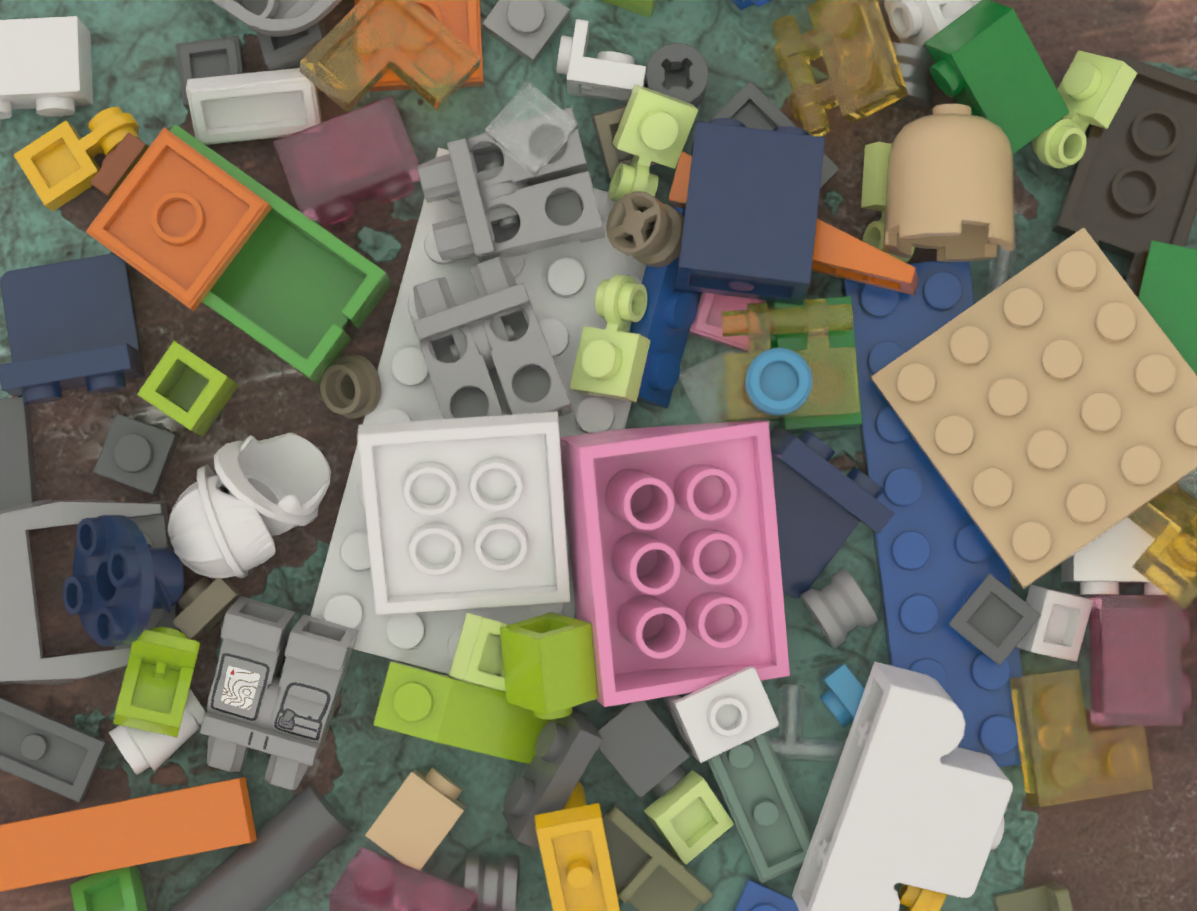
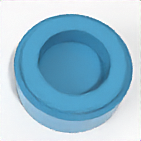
(778, 381)

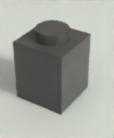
(642, 750)

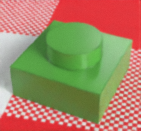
(110, 891)

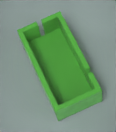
(293, 282)

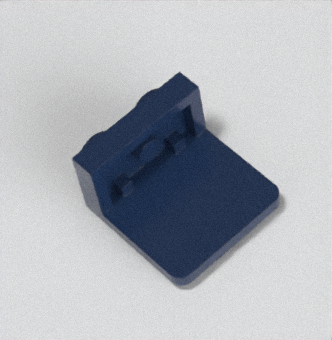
(70, 329)
(817, 506)

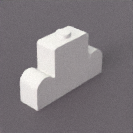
(903, 802)

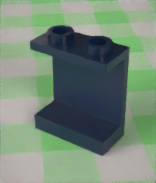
(751, 211)

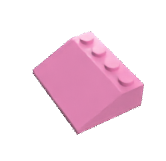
(675, 556)

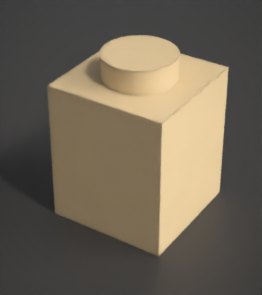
(418, 817)

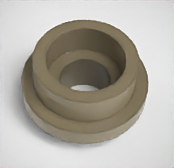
(351, 386)

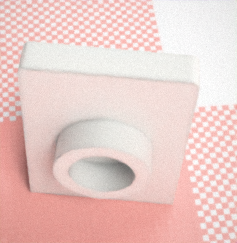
(722, 714)

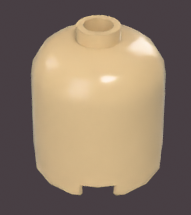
(950, 187)

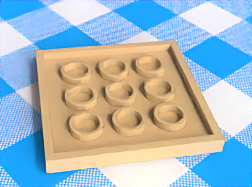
(1050, 407)

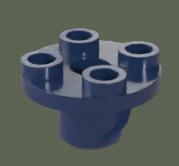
(119, 580)

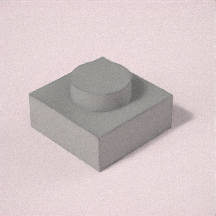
(526, 25)

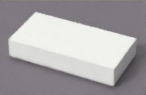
(252, 105)

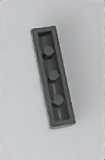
(281, 856)

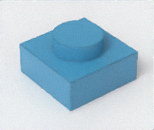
(842, 695)

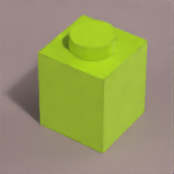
(188, 389)
(549, 664)

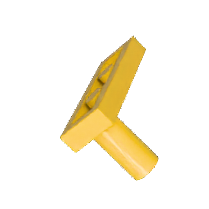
(577, 856)

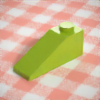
(456, 713)

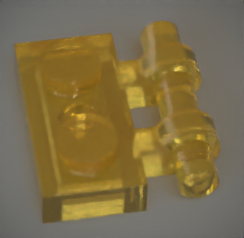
(857, 57)
(832, 369)

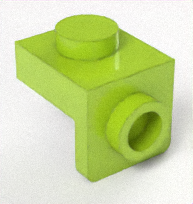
(157, 681)

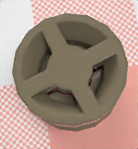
(631, 229)

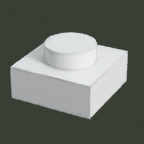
(1061, 623)

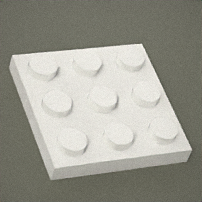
(464, 512)

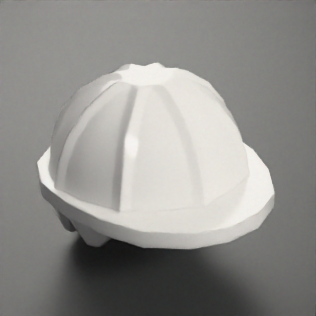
(277, 477)
(217, 531)

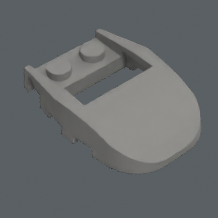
(19, 618)

